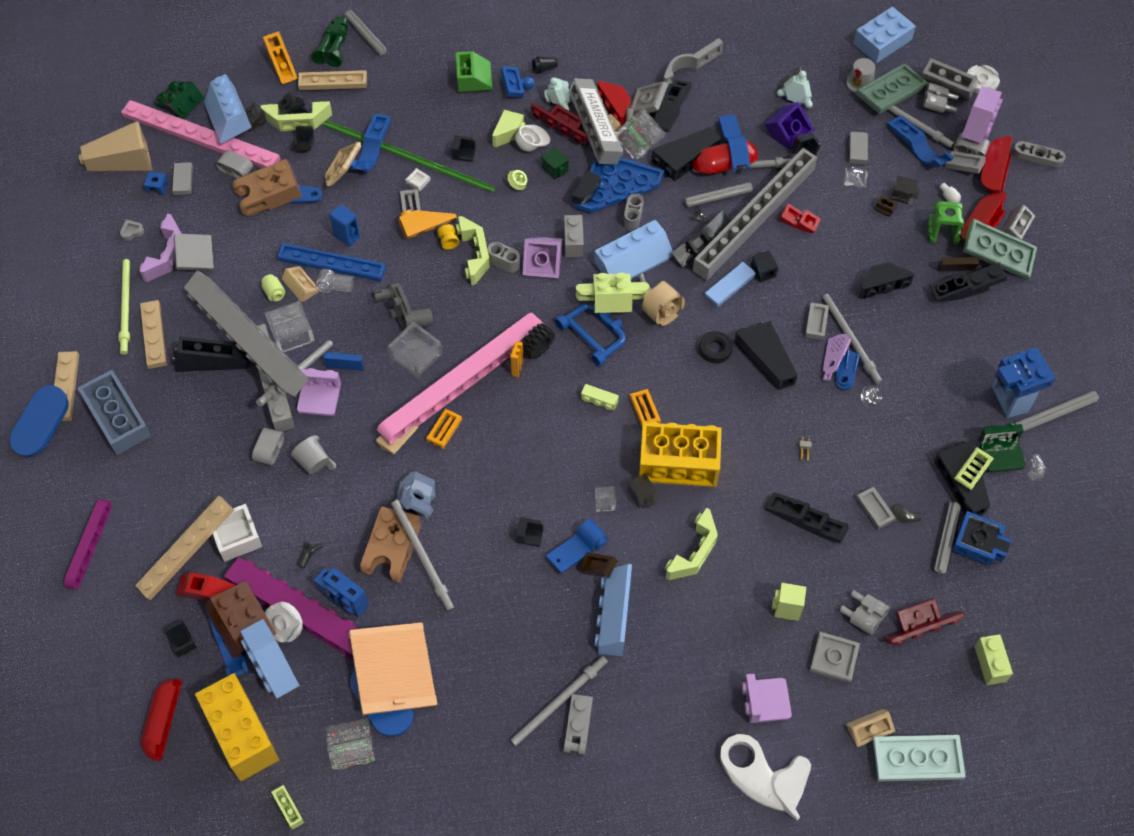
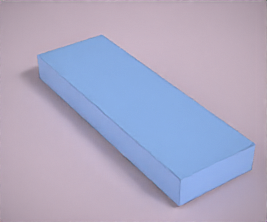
(730, 284)

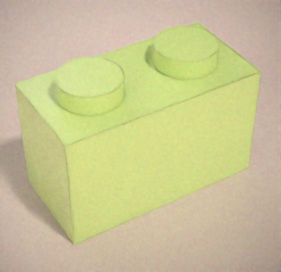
(789, 601)
(993, 659)

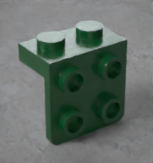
(180, 97)
(1004, 446)

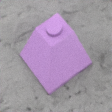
(542, 257)

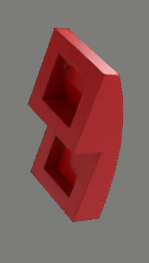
(803, 221)

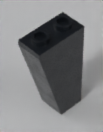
(679, 154)
(767, 352)
(207, 355)
(949, 464)

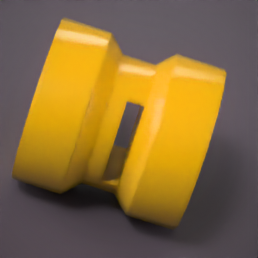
(448, 237)

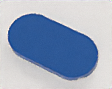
(39, 421)
(387, 723)

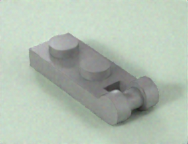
(578, 723)

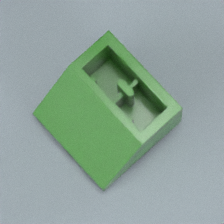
(473, 72)

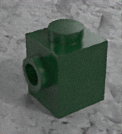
(555, 163)

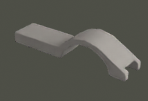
(694, 61)

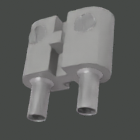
(936, 98)
(868, 614)

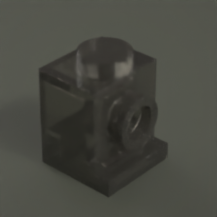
(255, 116)

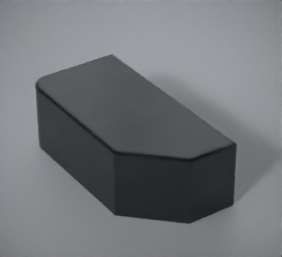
(587, 188)

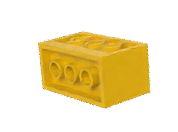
(680, 454)
(237, 727)

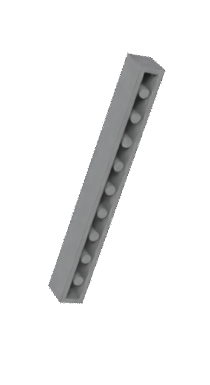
(754, 214)
(247, 334)

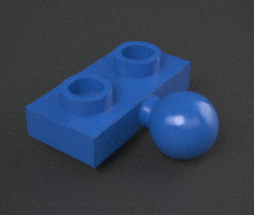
(513, 83)

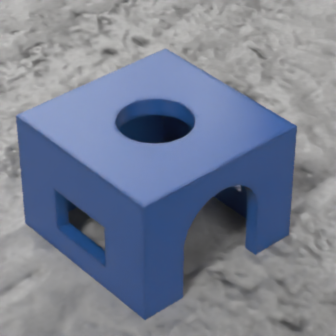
(161, 179)

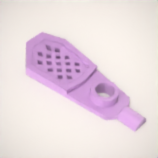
(835, 351)

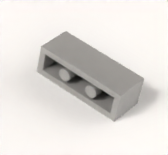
(950, 77)

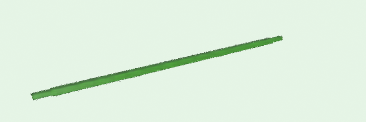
(414, 158)

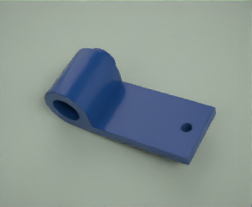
(587, 539)

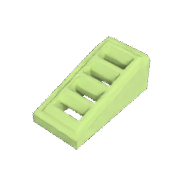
(981, 455)

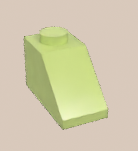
(507, 128)

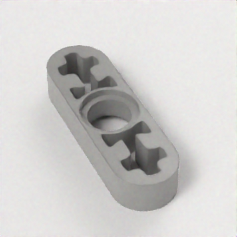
(1027, 147)

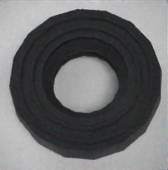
(720, 337)

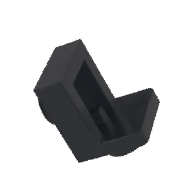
(290, 102)
(304, 138)
(806, 141)
(180, 638)

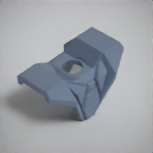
(417, 484)

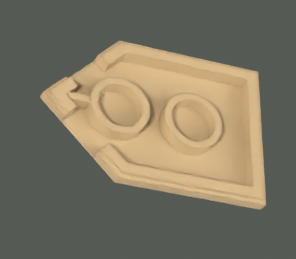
(341, 163)

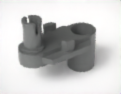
(401, 306)

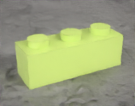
(599, 397)
(287, 807)

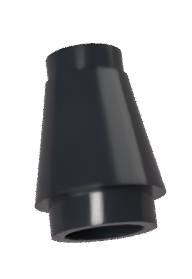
(542, 64)

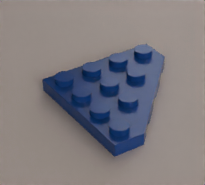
(621, 181)

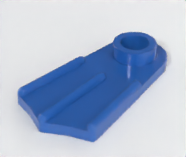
(307, 194)
(847, 370)

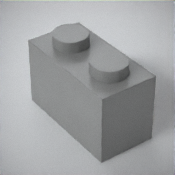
(573, 236)

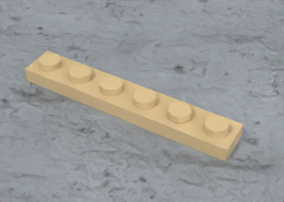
(184, 547)

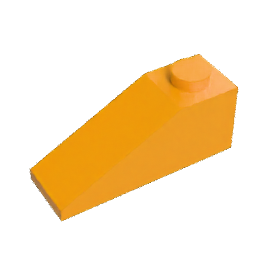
(279, 58)
(419, 222)

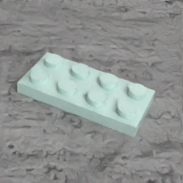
(918, 758)

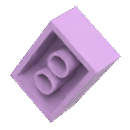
(982, 115)

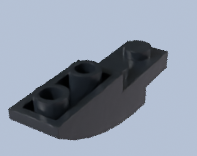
(671, 103)
(700, 239)
(968, 285)

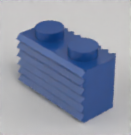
(344, 225)

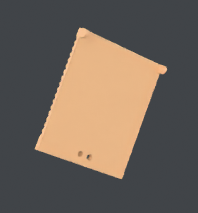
(392, 668)

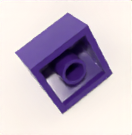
(788, 123)

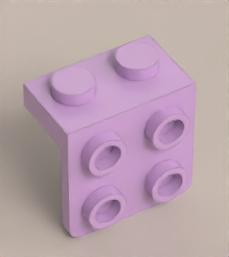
(319, 393)
(766, 699)

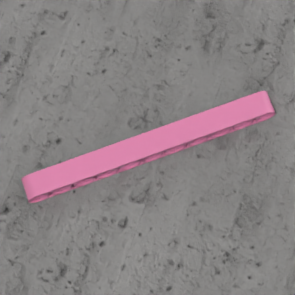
(456, 381)

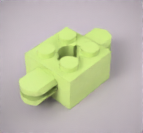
(611, 292)

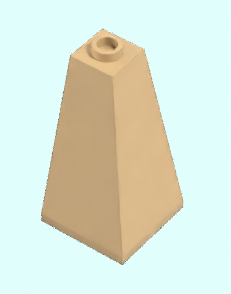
(117, 151)

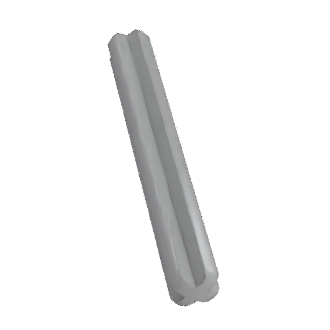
(365, 32)
(719, 194)
(947, 538)

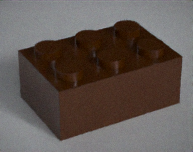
(234, 612)

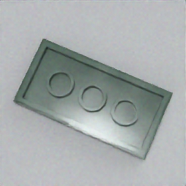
(891, 88)
(999, 247)

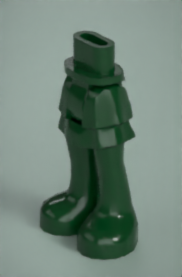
(335, 34)

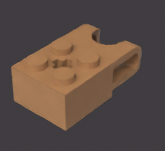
(267, 188)
(389, 544)

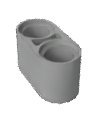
(971, 147)
(234, 164)
(633, 211)
(506, 257)
(268, 446)

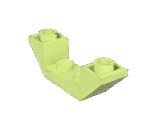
(320, 112)
(472, 231)
(681, 567)

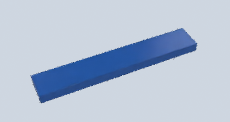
(335, 262)

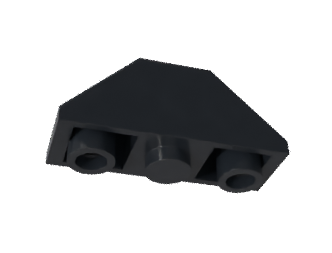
(884, 279)

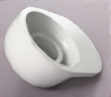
(531, 137)

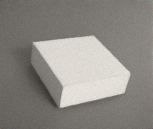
(417, 179)

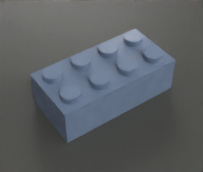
(114, 412)

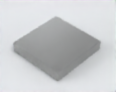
(649, 97)
(193, 252)
(834, 657)

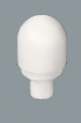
(950, 194)

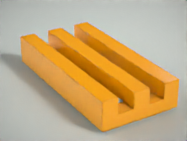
(517, 358)
(637, 409)
(430, 438)

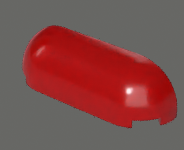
(719, 159)
(997, 164)
(987, 211)
(160, 719)

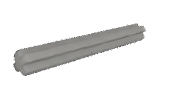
(1059, 410)

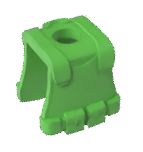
(939, 217)

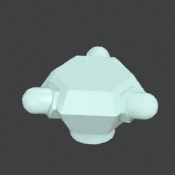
(797, 90)
(558, 92)

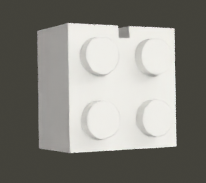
(237, 534)

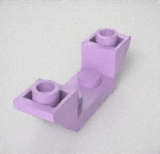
(154, 268)

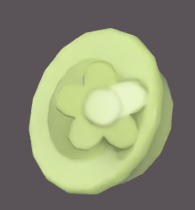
(517, 179)

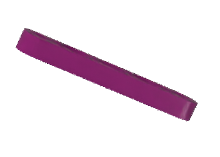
(87, 544)

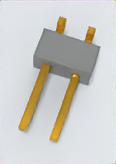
(805, 445)

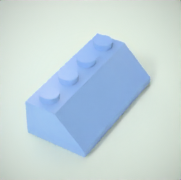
(225, 109)
(635, 251)
(614, 611)

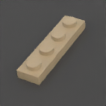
(332, 80)
(153, 334)
(66, 378)

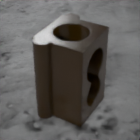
(885, 206)

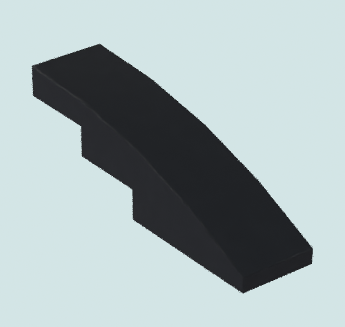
(807, 518)

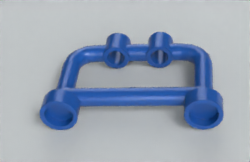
(614, 326)

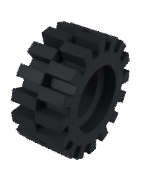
(538, 340)

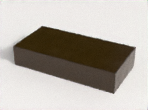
(958, 264)
(597, 565)

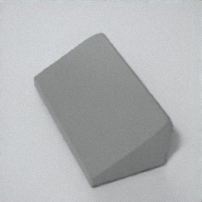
(1019, 222)

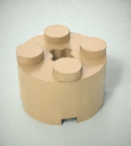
(662, 303)

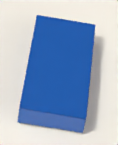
(344, 361)

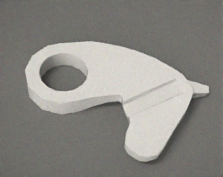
(775, 789)

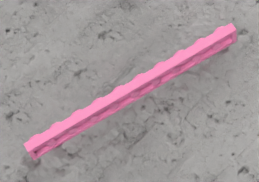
(196, 133)

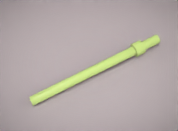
(124, 335)

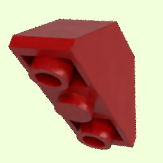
(614, 100)
(201, 586)

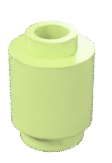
(272, 288)

